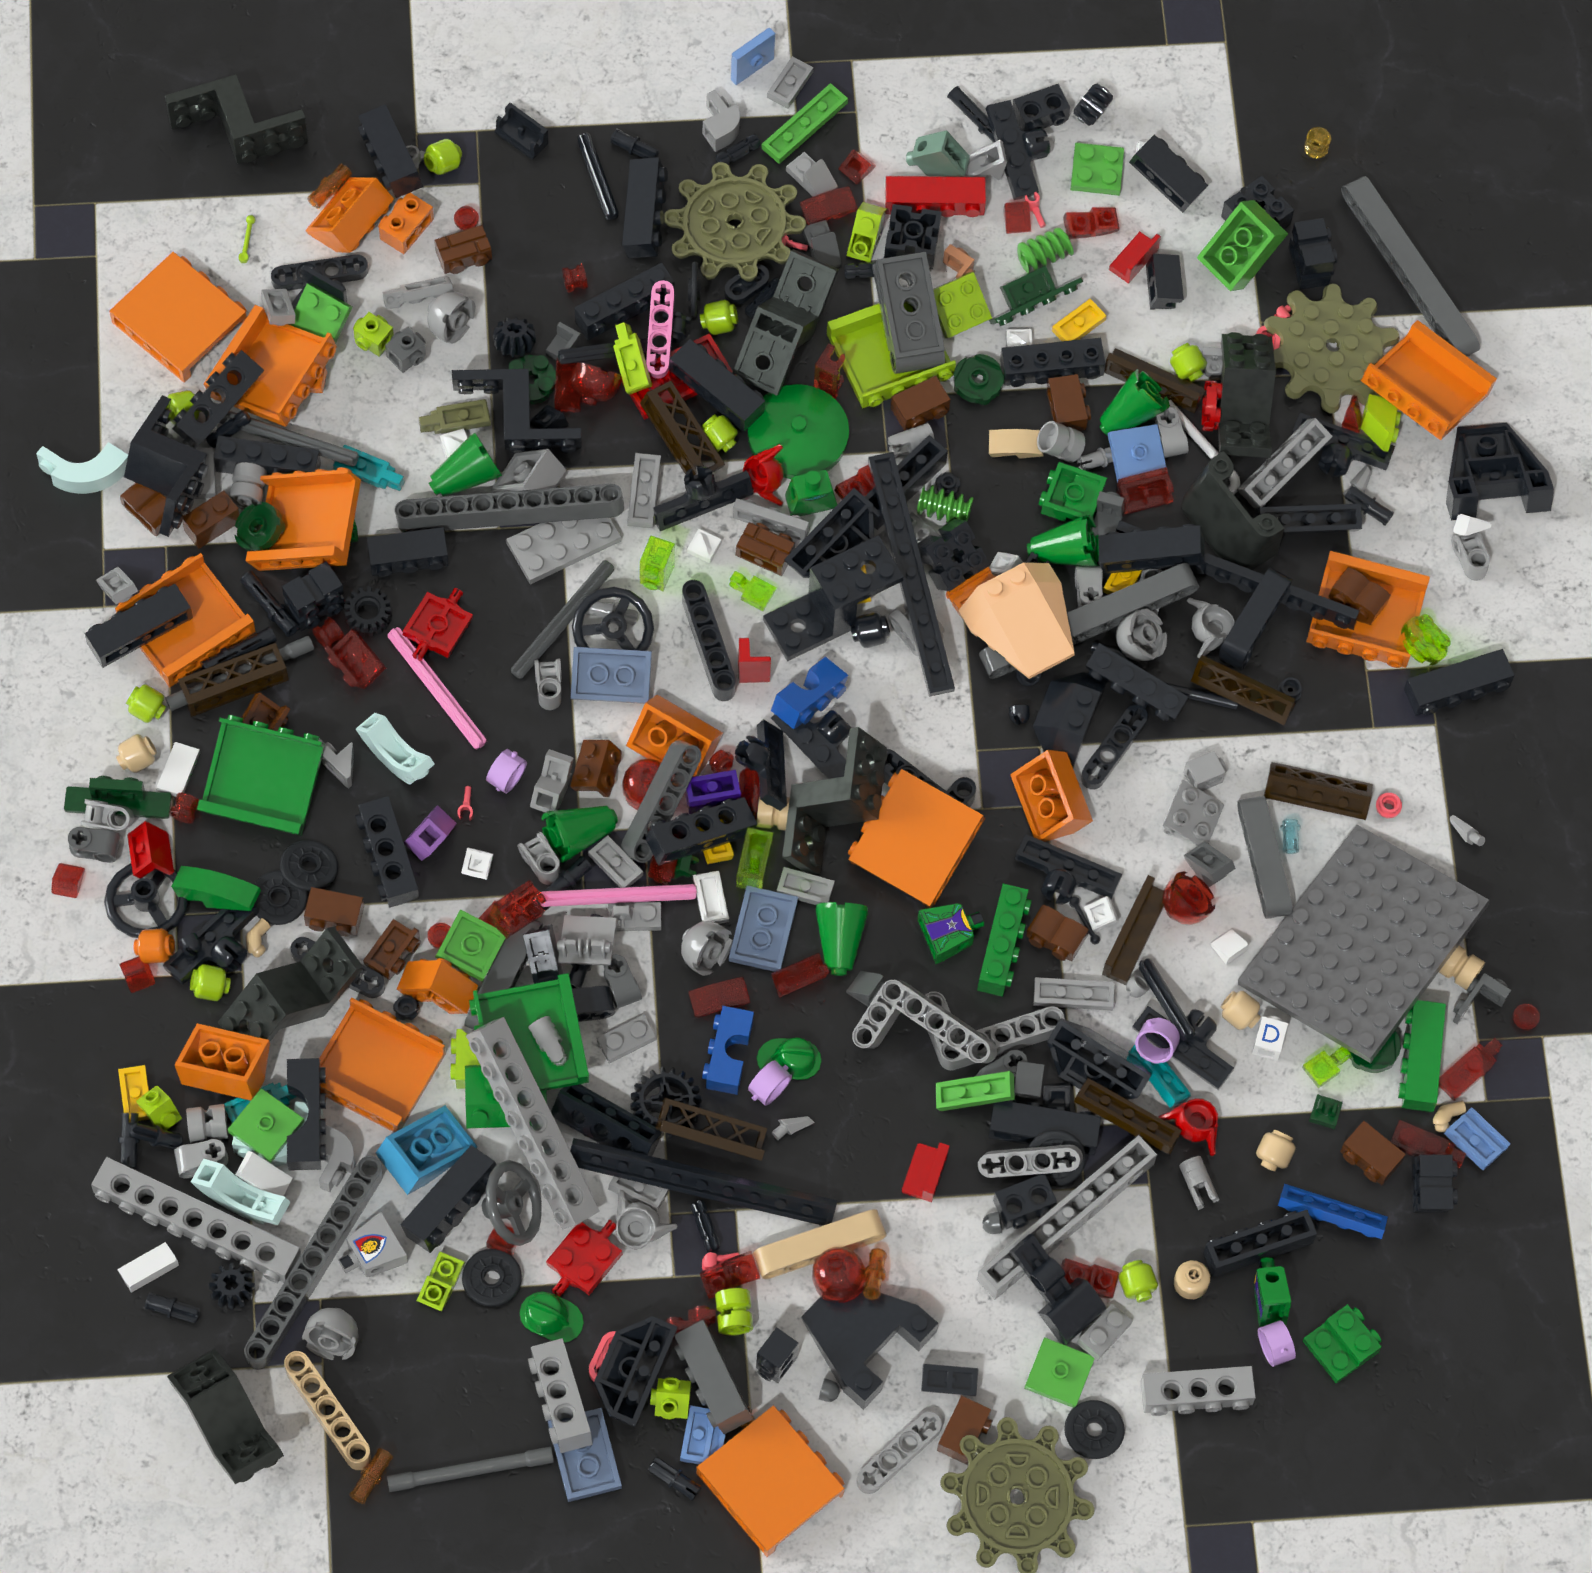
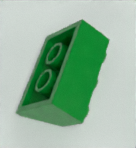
(480, 1107)

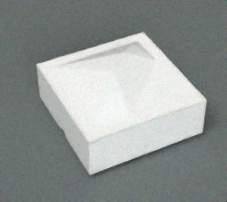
(1018, 337)
(452, 440)
(704, 546)
(477, 863)
(1101, 914)

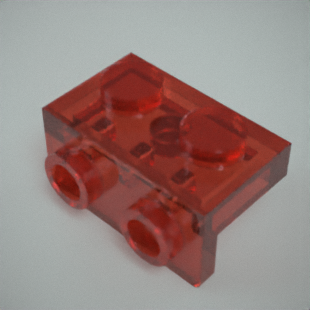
(355, 660)

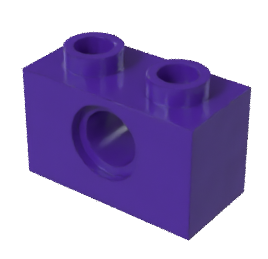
(711, 790)

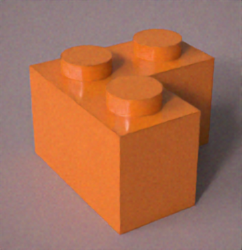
(438, 983)

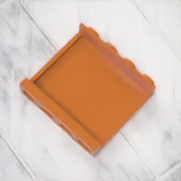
(177, 315)
(290, 364)
(1429, 380)
(317, 518)
(214, 625)
(1383, 637)
(916, 838)
(379, 1065)
(770, 1479)

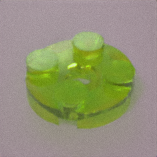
(1436, 641)

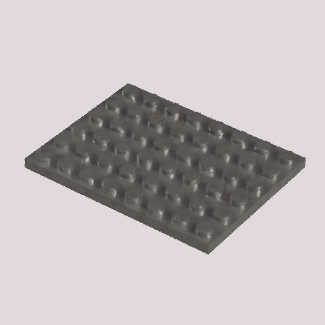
(1363, 943)

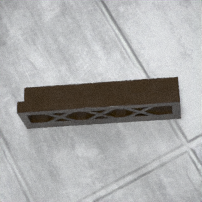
(1179, 391)
(672, 431)
(237, 687)
(1243, 690)
(1318, 790)
(1134, 933)
(1128, 1116)
(707, 1138)

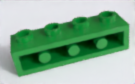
(1002, 940)
(1423, 1056)

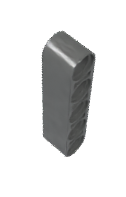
(661, 788)
(1264, 857)
(505, 967)

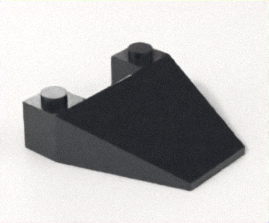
(1493, 464)
(857, 1330)

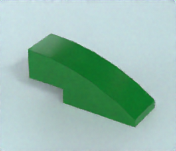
(215, 889)

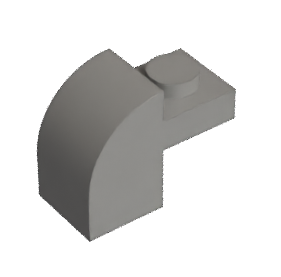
(724, 125)
(553, 782)
(338, 1156)

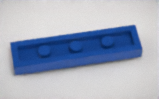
(1333, 1211)

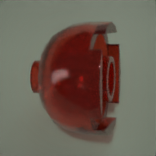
(594, 384)
(638, 779)
(1187, 899)
(838, 1274)

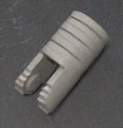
(908, 440)
(548, 1040)
(1196, 1178)

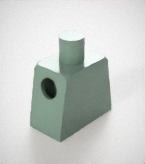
(939, 155)

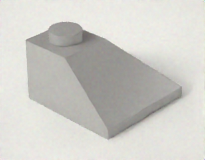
(530, 472)

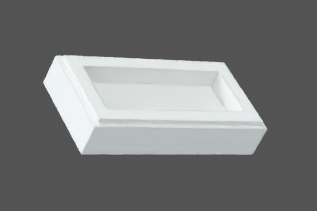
(178, 769)
(711, 897)
(263, 1174)

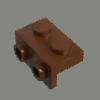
(266, 711)
(596, 767)
(392, 949)

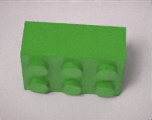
(1242, 245)

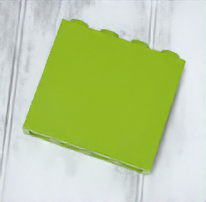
(868, 359)

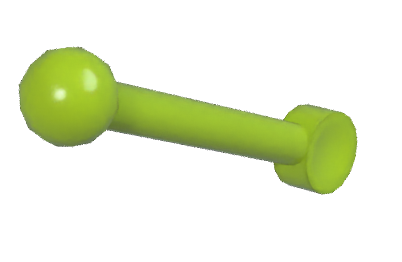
(243, 257)

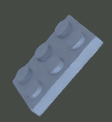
(611, 675)
(763, 929)
(590, 1468)

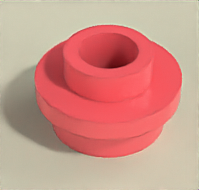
(1392, 799)

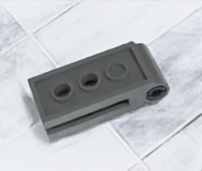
(913, 336)

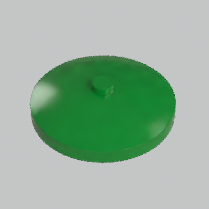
(806, 425)

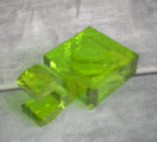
(755, 592)
(1324, 1067)

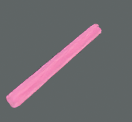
(437, 689)
(619, 895)

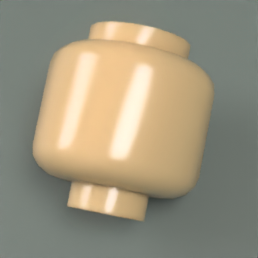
(136, 753)
(1240, 1010)
(1275, 1150)
(1192, 1279)

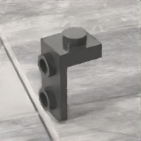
(1109, 512)
(1491, 988)

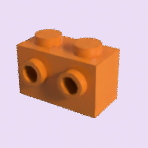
(405, 222)

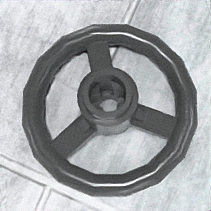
(509, 1204)

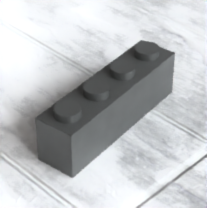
(713, 1377)

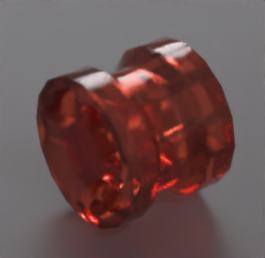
(574, 278)
(328, 633)
(184, 808)

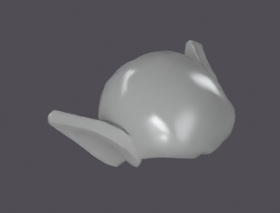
(1210, 625)
(638, 1224)

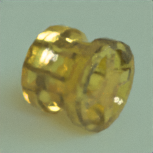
(1322, 138)

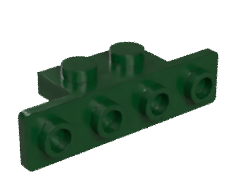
(1030, 290)
(125, 792)

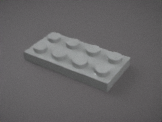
(559, 544)

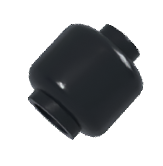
(870, 629)

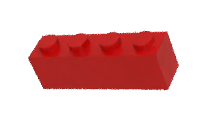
(943, 194)

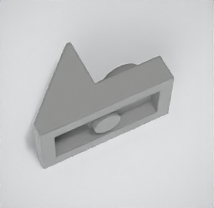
(987, 161)
(811, 175)
(339, 763)

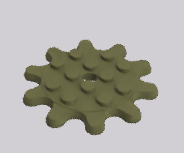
(729, 198)
(1305, 351)
(1046, 1489)

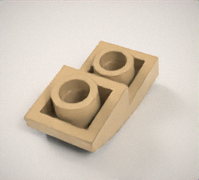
(1014, 442)

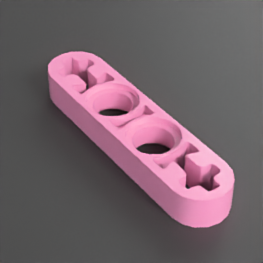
(662, 329)

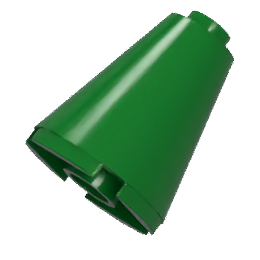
(1134, 404)
(464, 469)
(1068, 544)
(577, 829)
(840, 934)

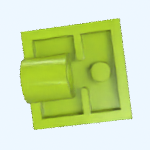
(960, 305)

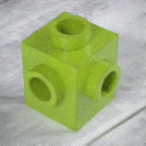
(372, 333)
(671, 1398)

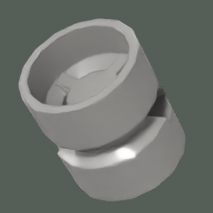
(1061, 441)
(247, 484)
(207, 1123)

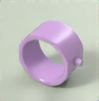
(506, 771)
(1150, 1052)
(770, 1082)
(1276, 1343)

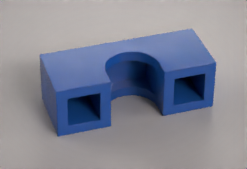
(799, 705)
(732, 1028)

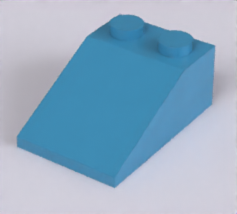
(424, 1149)

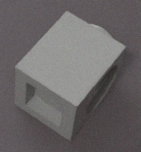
(1205, 771)

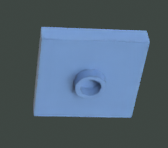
(752, 56)
(1136, 450)

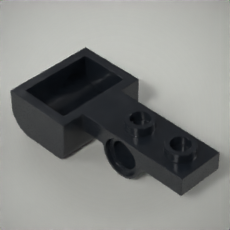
(1068, 1305)

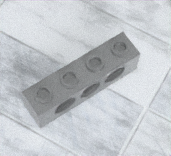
(1284, 462)
(1236, 1378)
(569, 1434)

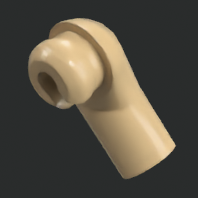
(254, 940)
(1445, 1114)

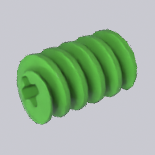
(1044, 247)
(944, 505)

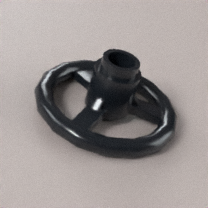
(617, 617)
(145, 898)

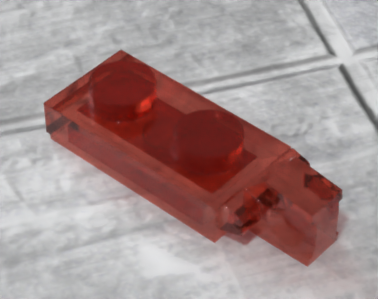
(1469, 1069)
(1417, 1142)

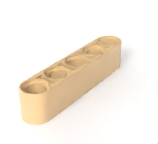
(807, 1246)
(323, 1398)

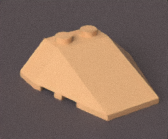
(1022, 617)

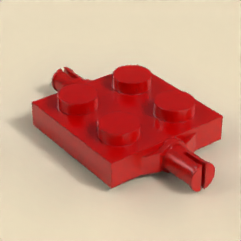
(437, 624)
(584, 1258)

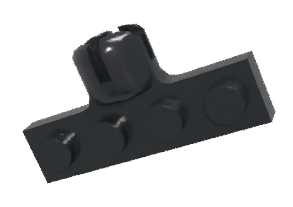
(1019, 148)
(1346, 447)
(702, 496)
(820, 741)
(766, 757)
(1066, 870)
(217, 945)
(1192, 1053)

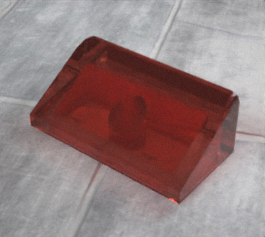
(565, 397)
(750, 789)

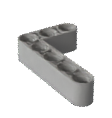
(925, 1018)
(1009, 1028)

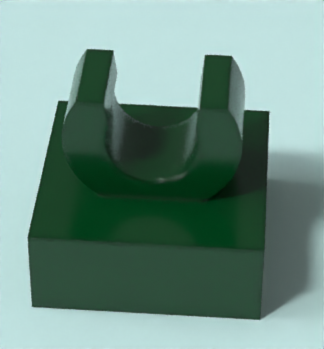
(683, 866)
(1325, 1111)

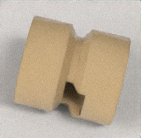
(769, 816)
(1462, 967)

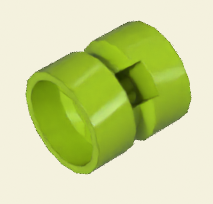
(734, 1315)

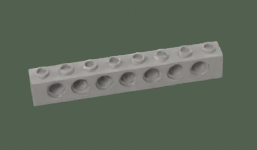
(544, 1127)
(114, 1174)
(1071, 1212)

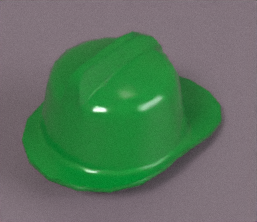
(796, 1053)
(551, 1317)

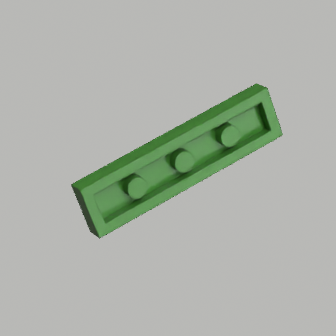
(804, 123)

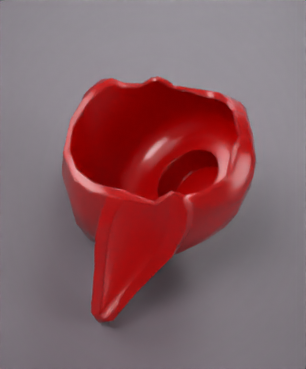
(766, 473)
(1197, 1121)

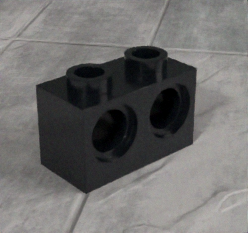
(1038, 104)
(1021, 1195)
(776, 1356)

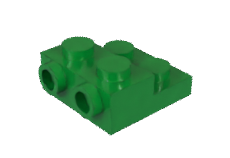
(1071, 493)
(1343, 1343)

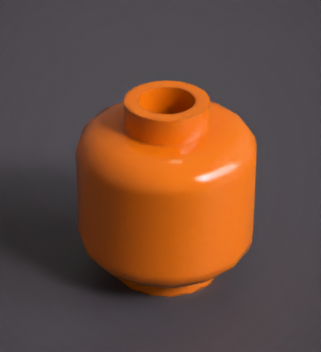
(154, 946)

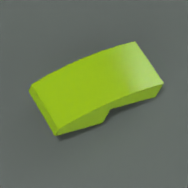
(441, 1281)

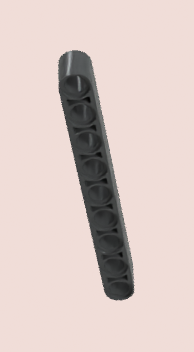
(1409, 265)
(417, 513)
(1109, 610)
(314, 1274)

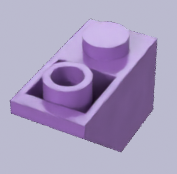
(430, 833)

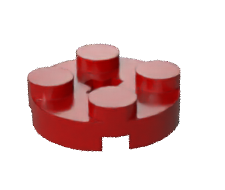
(1210, 413)

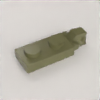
(456, 417)

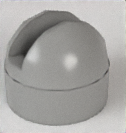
(1137, 986)

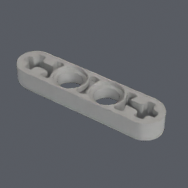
(1030, 1163)
(902, 1455)

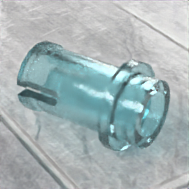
(1290, 836)

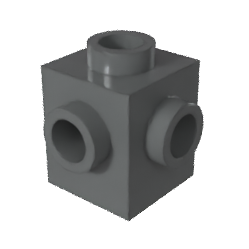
(406, 349)

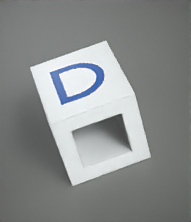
(1270, 1037)

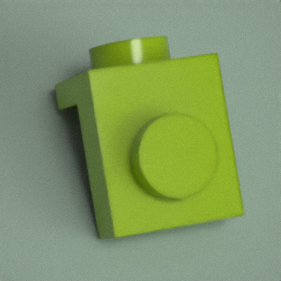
(159, 1108)

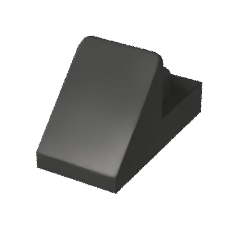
(822, 243)
(1209, 863)
(866, 987)

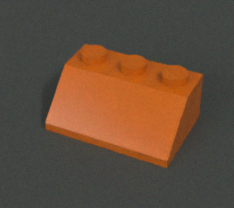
(350, 214)
(664, 723)
(1051, 796)
(223, 1062)

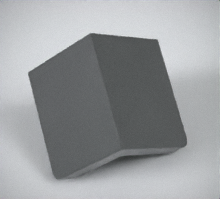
(565, 339)
(1028, 1080)

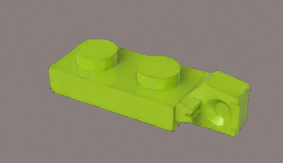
(631, 360)

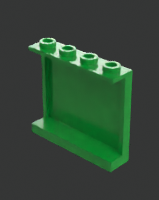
(262, 775)
(524, 1006)

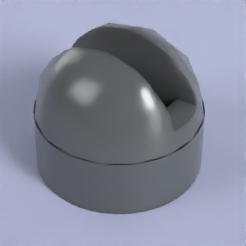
(992, 1223)
(829, 1391)

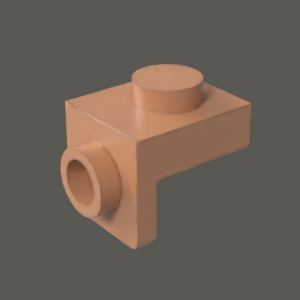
(958, 260)

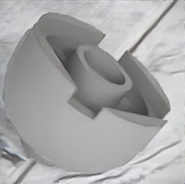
(449, 316)
(1141, 636)
(705, 945)
(331, 1333)

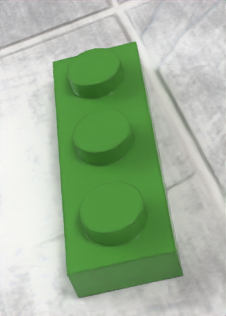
(975, 1091)

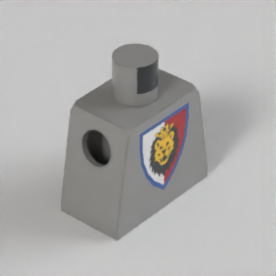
(373, 1248)

